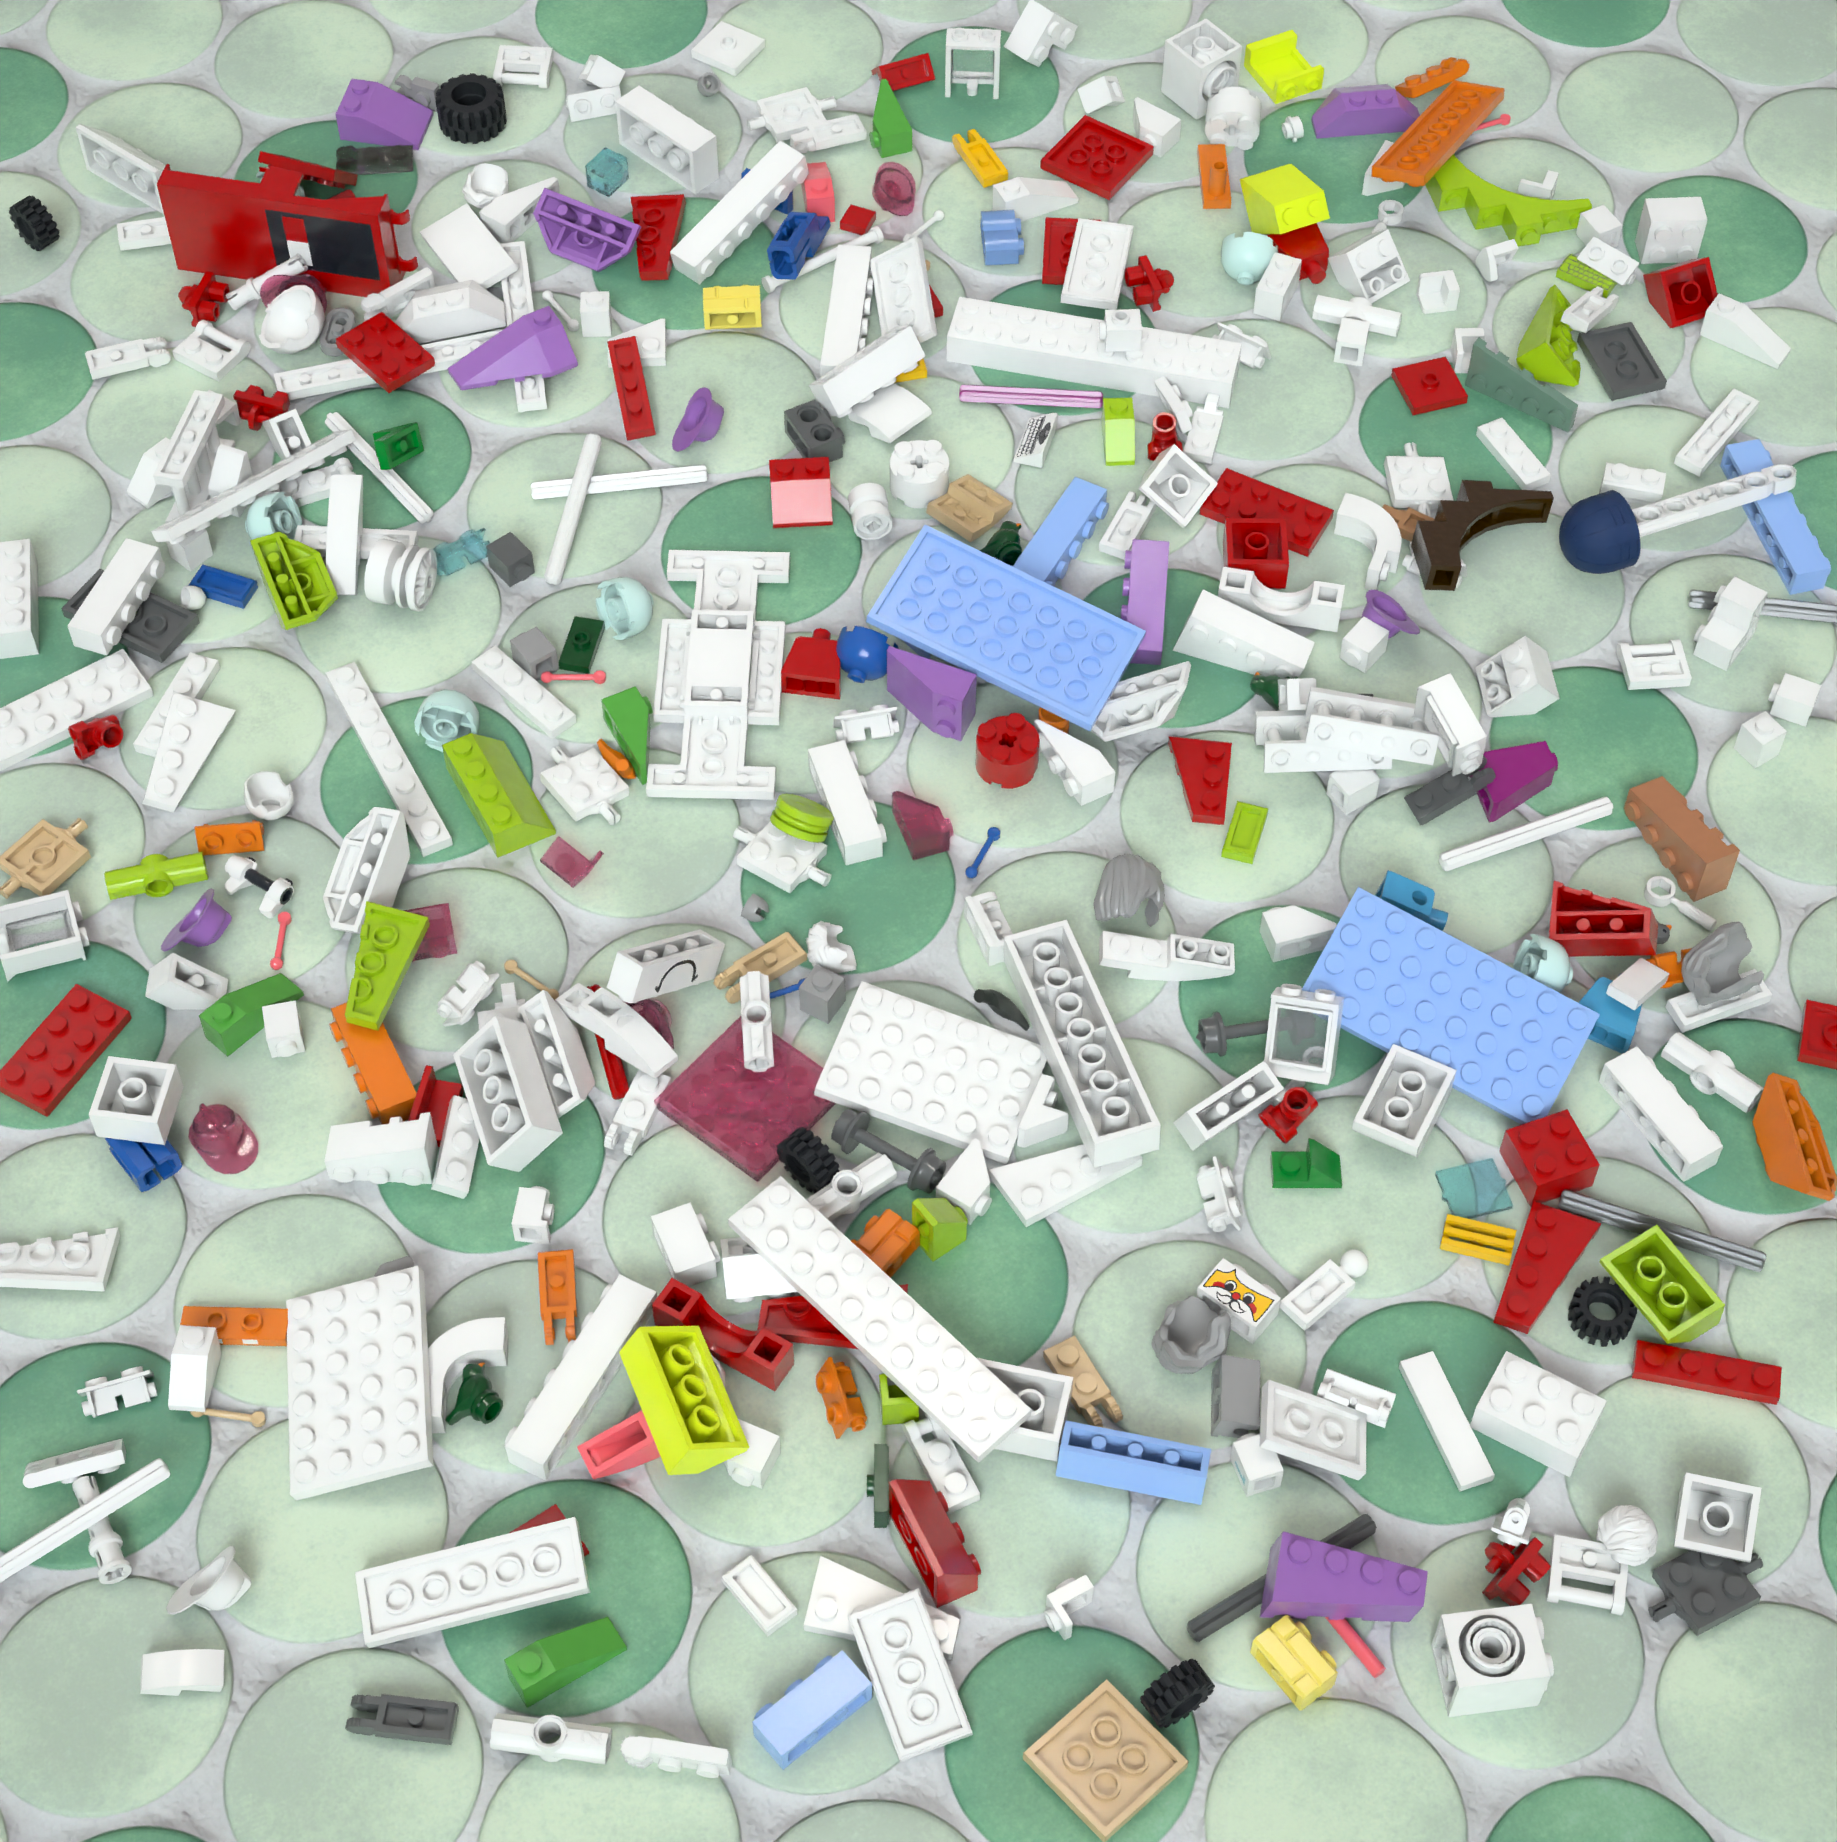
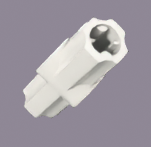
(1358, 308)
(756, 1035)
(1712, 1072)
(861, 1181)
(526, 1734)

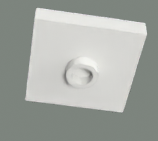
(728, 48)

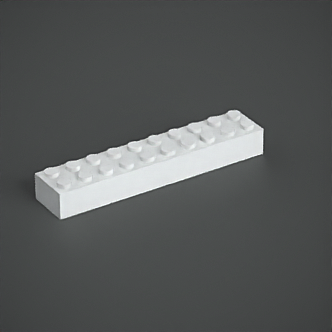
(1070, 351)

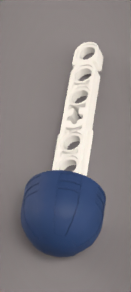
(1605, 533)

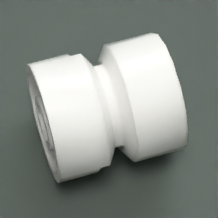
(869, 511)

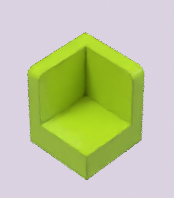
(895, 1404)

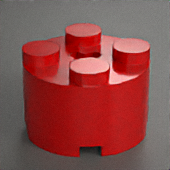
(1007, 751)

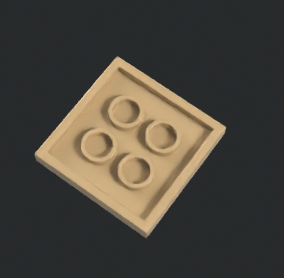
(1105, 1760)

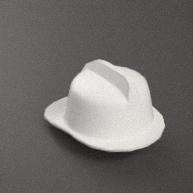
(212, 1587)

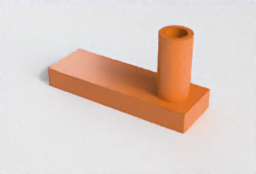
(1214, 176)

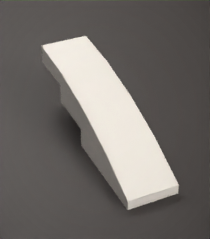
(344, 532)

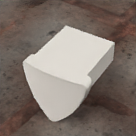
(1493, 256)

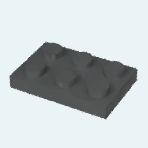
(1621, 361)

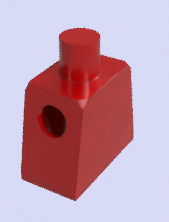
(1308, 246)
(813, 667)

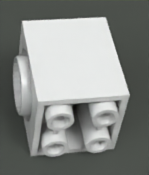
(1199, 65)
(1491, 1660)

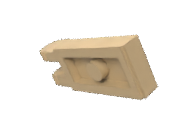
(770, 959)
(1088, 1386)

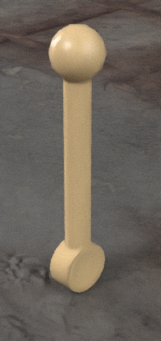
(511, 967)
(257, 1418)

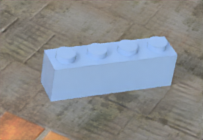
(1133, 1462)

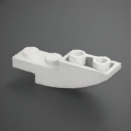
(1170, 960)
(621, 1027)

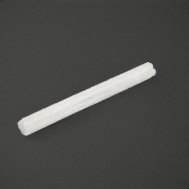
(388, 478)
(623, 481)
(572, 509)
(1525, 833)
(83, 1518)

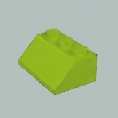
(1664, 1286)

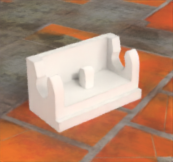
(987, 925)

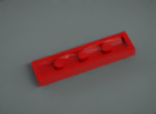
(631, 388)
(1707, 1372)

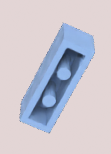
(811, 1708)

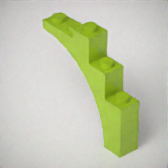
(1491, 206)

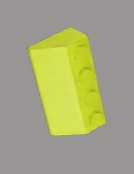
(682, 1398)

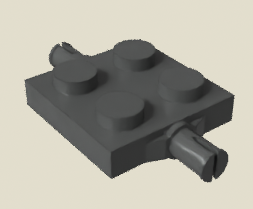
(1705, 1589)

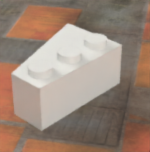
(384, 1152)

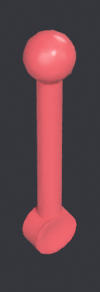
(1504, 120)
(599, 677)
(284, 919)

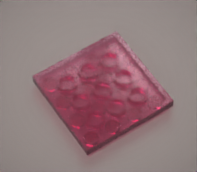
(743, 1110)

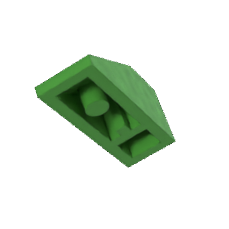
(890, 127)
(629, 723)
(240, 1015)
(562, 1659)

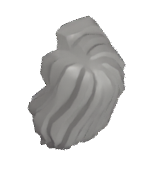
(1125, 885)
(1714, 963)
(1191, 1336)

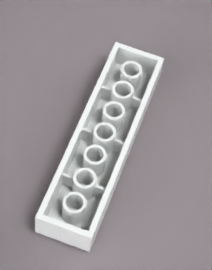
(1081, 1044)

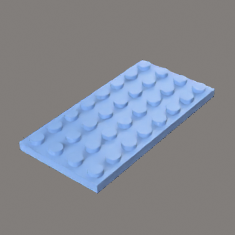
(1006, 627)
(1453, 1006)

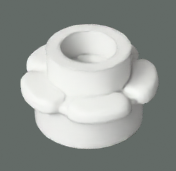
(1293, 128)

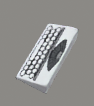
(1036, 440)

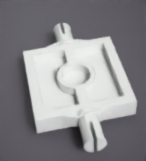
(790, 113)
(1417, 480)
(584, 784)
(781, 857)

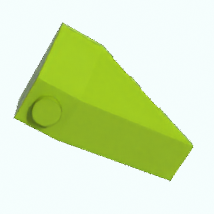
(1549, 345)

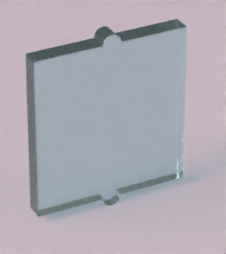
(1474, 1189)

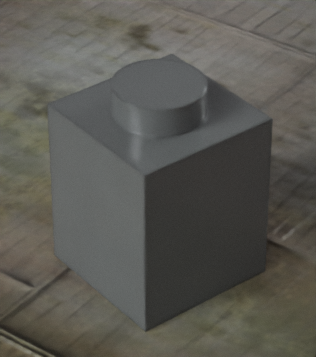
(510, 559)

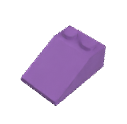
(381, 116)
(933, 692)

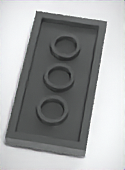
(156, 626)

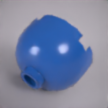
(863, 653)

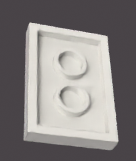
(1313, 1430)

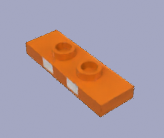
(240, 1324)

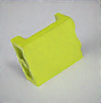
(1281, 67)

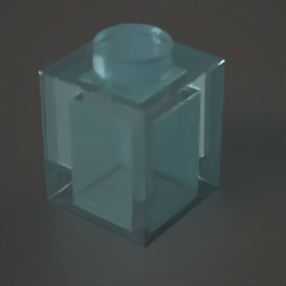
(607, 172)

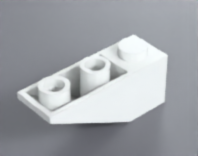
(1079, 765)

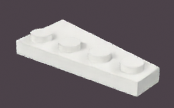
(185, 743)
(1054, 1181)
(61, 1264)
(843, 1591)

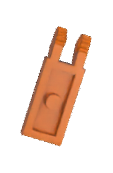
(1433, 78)
(557, 1292)

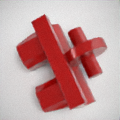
(1152, 283)
(201, 298)
(257, 407)
(1505, 1582)

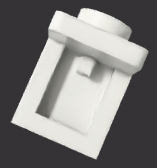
(1066, 1599)

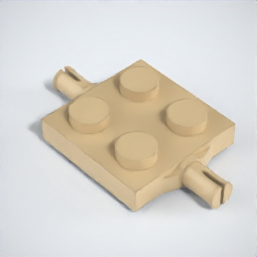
(43, 858)

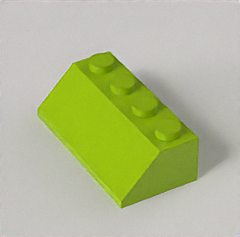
(496, 793)

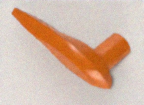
(616, 760)

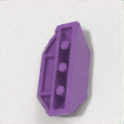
(1363, 112)
(583, 231)

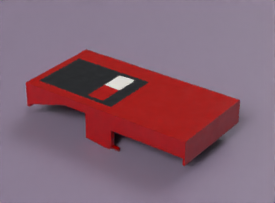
(253, 227)

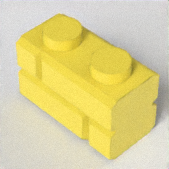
(732, 307)
(1294, 1661)

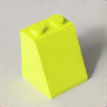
(1282, 200)

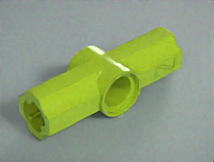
(156, 875)

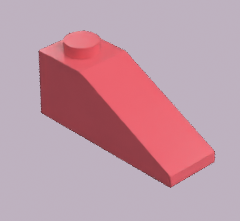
(818, 191)

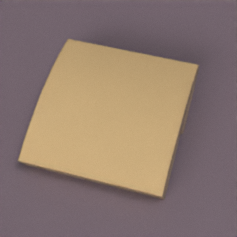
(969, 508)

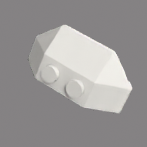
(451, 312)
(1143, 702)
(367, 868)
(558, 1052)

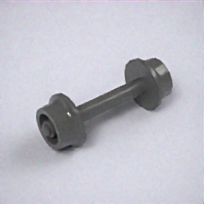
(1214, 1034)
(852, 1129)

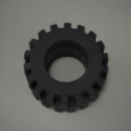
(471, 108)

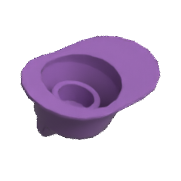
(700, 420)
(1388, 613)
(201, 925)

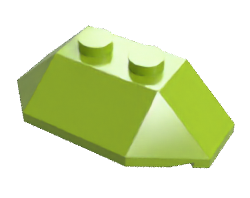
(293, 579)

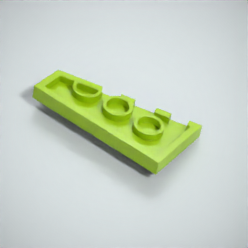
(384, 956)

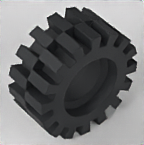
(34, 223)
(807, 1159)
(1596, 1328)
(1177, 1693)

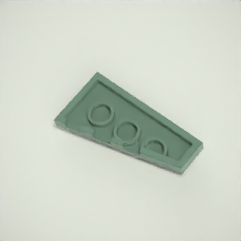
(1500, 380)

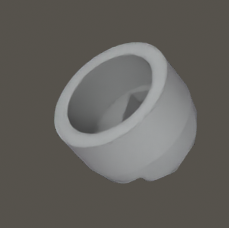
(714, 86)
(753, 908)

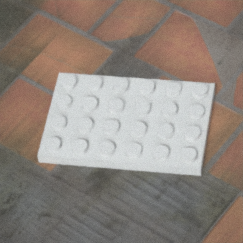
(932, 1071)
(358, 1383)

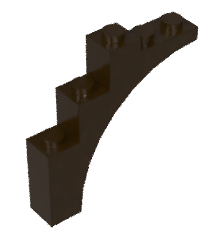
(1458, 522)

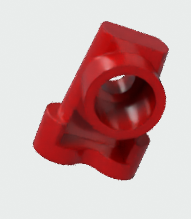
(1163, 435)
(95, 734)
(1283, 1118)

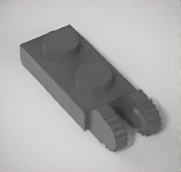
(1447, 792)
(405, 1718)

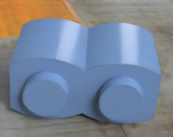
(1000, 237)

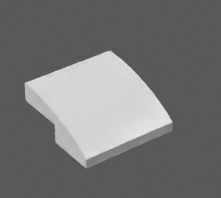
(890, 412)

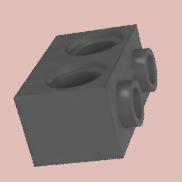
(813, 431)

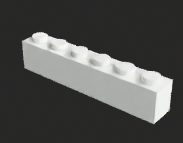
(739, 212)
(848, 306)
(580, 1378)

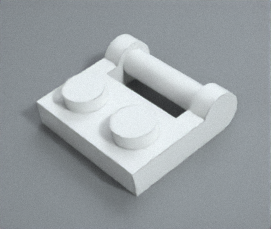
(523, 59)
(208, 358)
(1654, 665)
(1589, 1563)

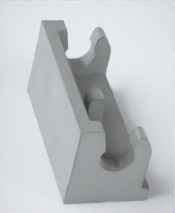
(1235, 1396)

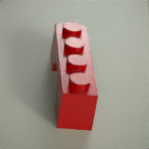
(753, 1353)

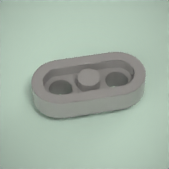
(336, 324)

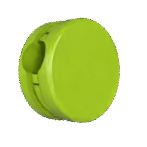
(801, 818)

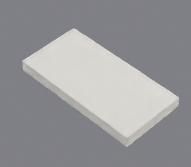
(468, 248)
(1097, 264)
(904, 289)
(909, 1675)

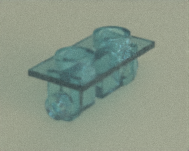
(469, 545)

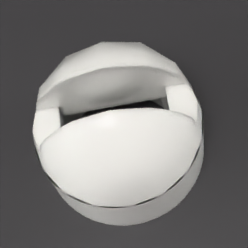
(192, 597)

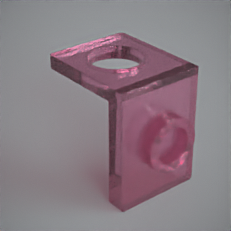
(568, 862)

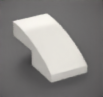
(182, 1670)

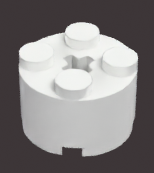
(1233, 118)
(919, 472)

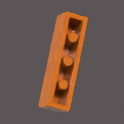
(377, 1068)

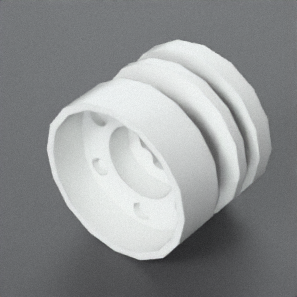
(400, 574)

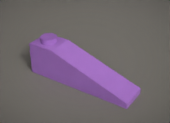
(524, 348)

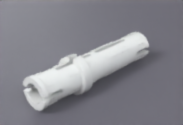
(252, 288)

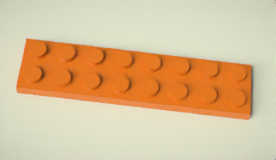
(1437, 133)

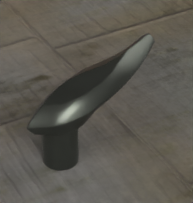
(1001, 1005)

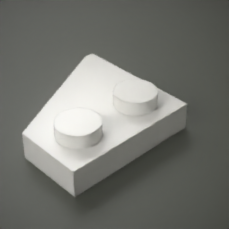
(650, 342)

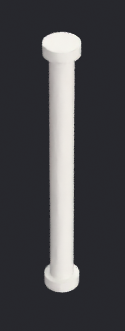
(875, 235)

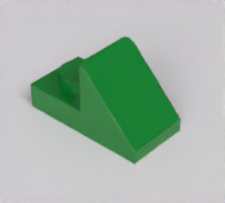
(397, 445)
(1306, 1169)

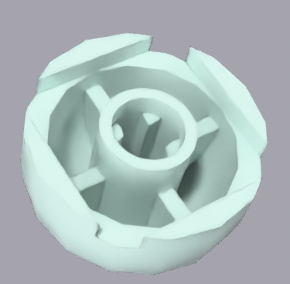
(1247, 256)
(271, 515)
(624, 606)
(446, 717)
(1544, 962)

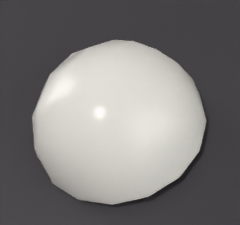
(293, 321)

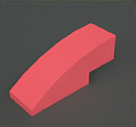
(620, 1447)

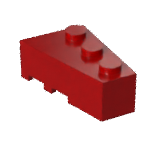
(1600, 925)

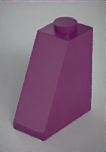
(1520, 775)

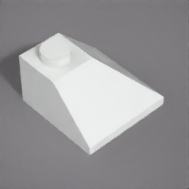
(1177, 485)

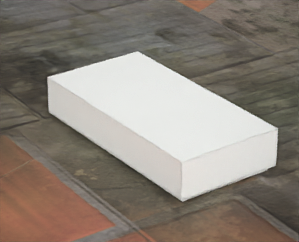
(1637, 983)
(759, 1595)

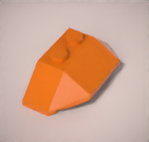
(1793, 1140)

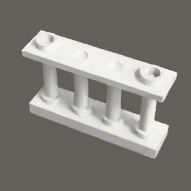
(192, 453)
(1368, 726)
(1285, 747)

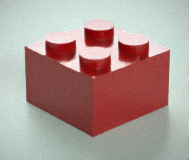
(1258, 547)
(1549, 1157)

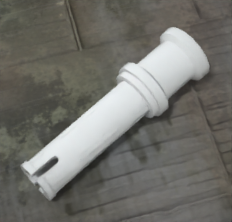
(104, 1542)

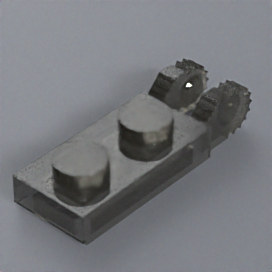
(375, 159)

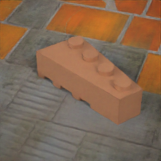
(1681, 838)

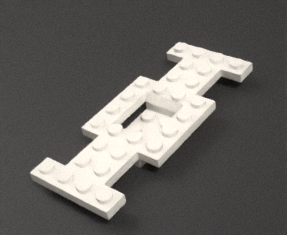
(707, 675)

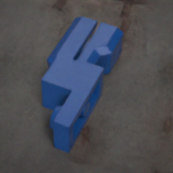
(796, 239)
(140, 1159)

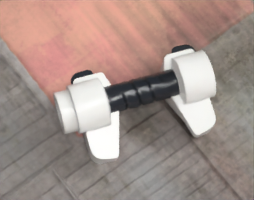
(245, 873)

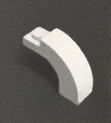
(1374, 528)
(462, 1345)

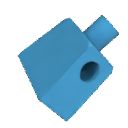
(1411, 898)
(1616, 1021)

